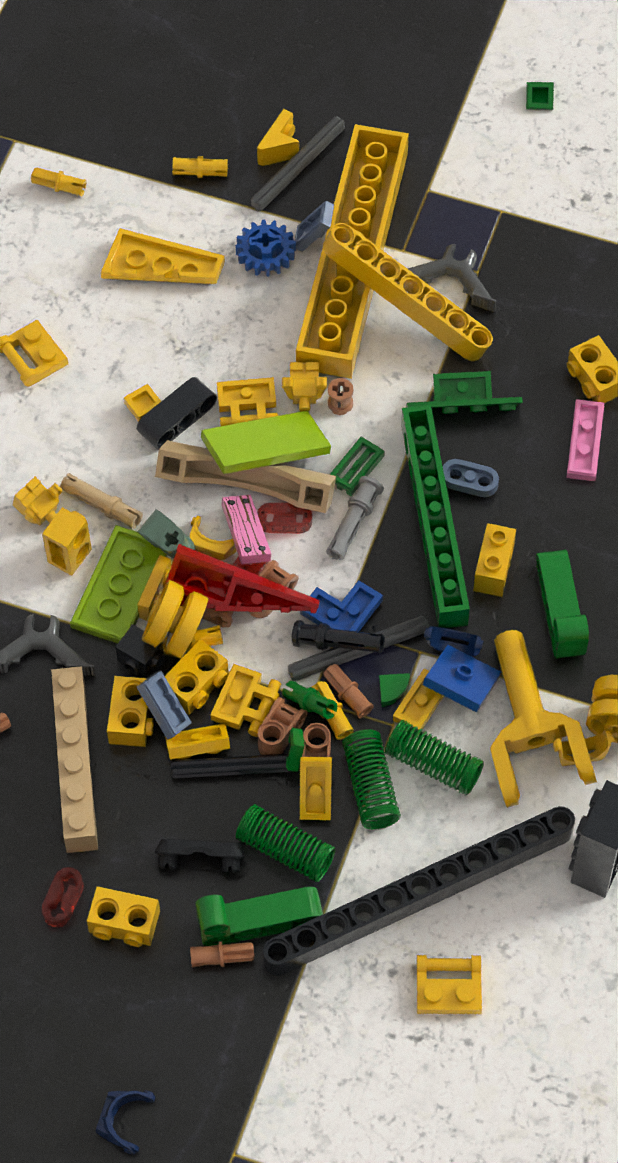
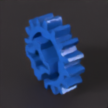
(265, 248)

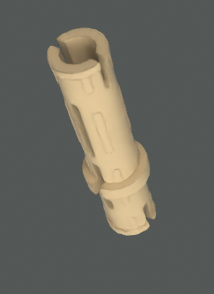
(111, 506)

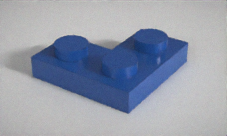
(350, 613)

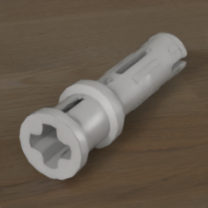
(359, 507)

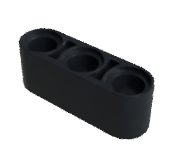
(176, 412)

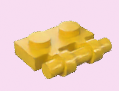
(246, 395)
(236, 698)

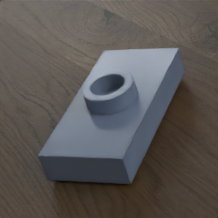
(314, 226)
(164, 704)

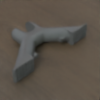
(459, 269)
(46, 640)

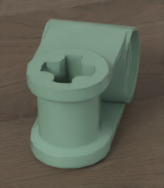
(164, 533)

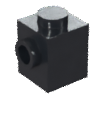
(138, 655)

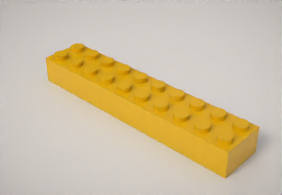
(366, 203)

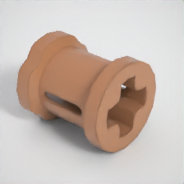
(344, 396)

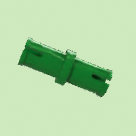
(309, 699)

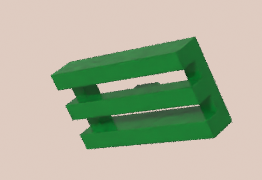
(366, 470)

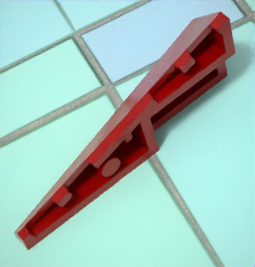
(232, 587)

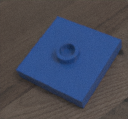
(461, 678)

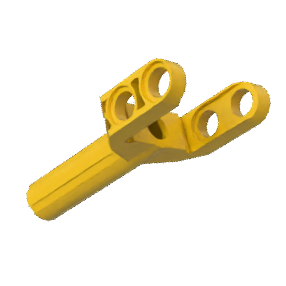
(531, 723)

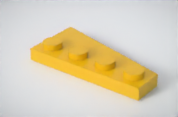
(155, 259)

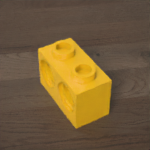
(601, 369)
(67, 540)
(494, 560)
(188, 674)
(126, 711)
(126, 909)

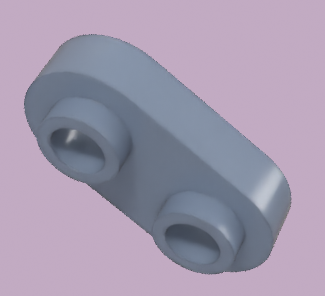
(470, 477)

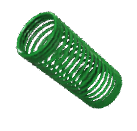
(367, 750)
(469, 774)
(318, 865)

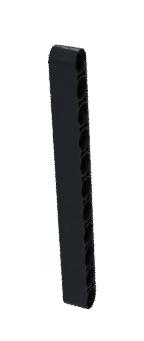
(411, 902)

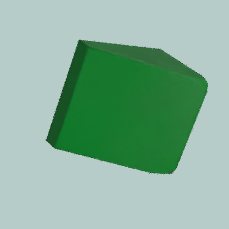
(539, 95)

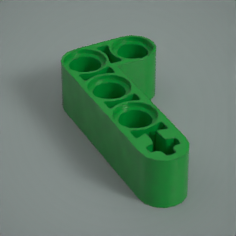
(566, 625)
(255, 916)

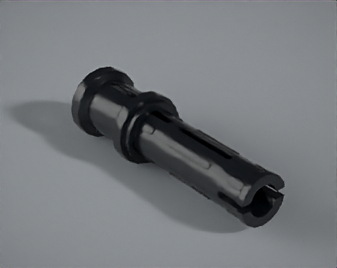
(324, 637)

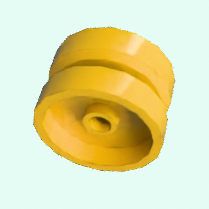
(171, 617)
(604, 709)

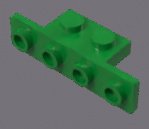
(466, 391)

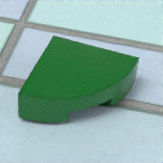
(392, 687)
(296, 749)

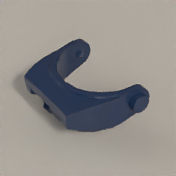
(434, 634)
(113, 1102)

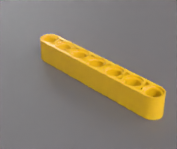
(394, 288)

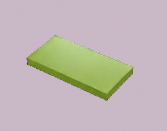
(265, 442)
(116, 586)

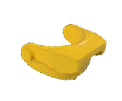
(217, 549)
(598, 743)

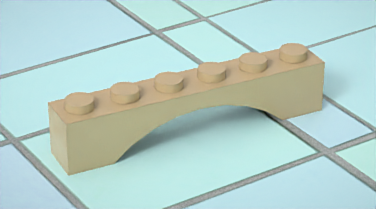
(291, 484)
(74, 760)

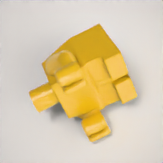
(304, 384)
(37, 502)

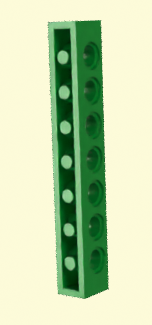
(435, 517)

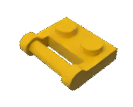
(38, 347)
(449, 995)

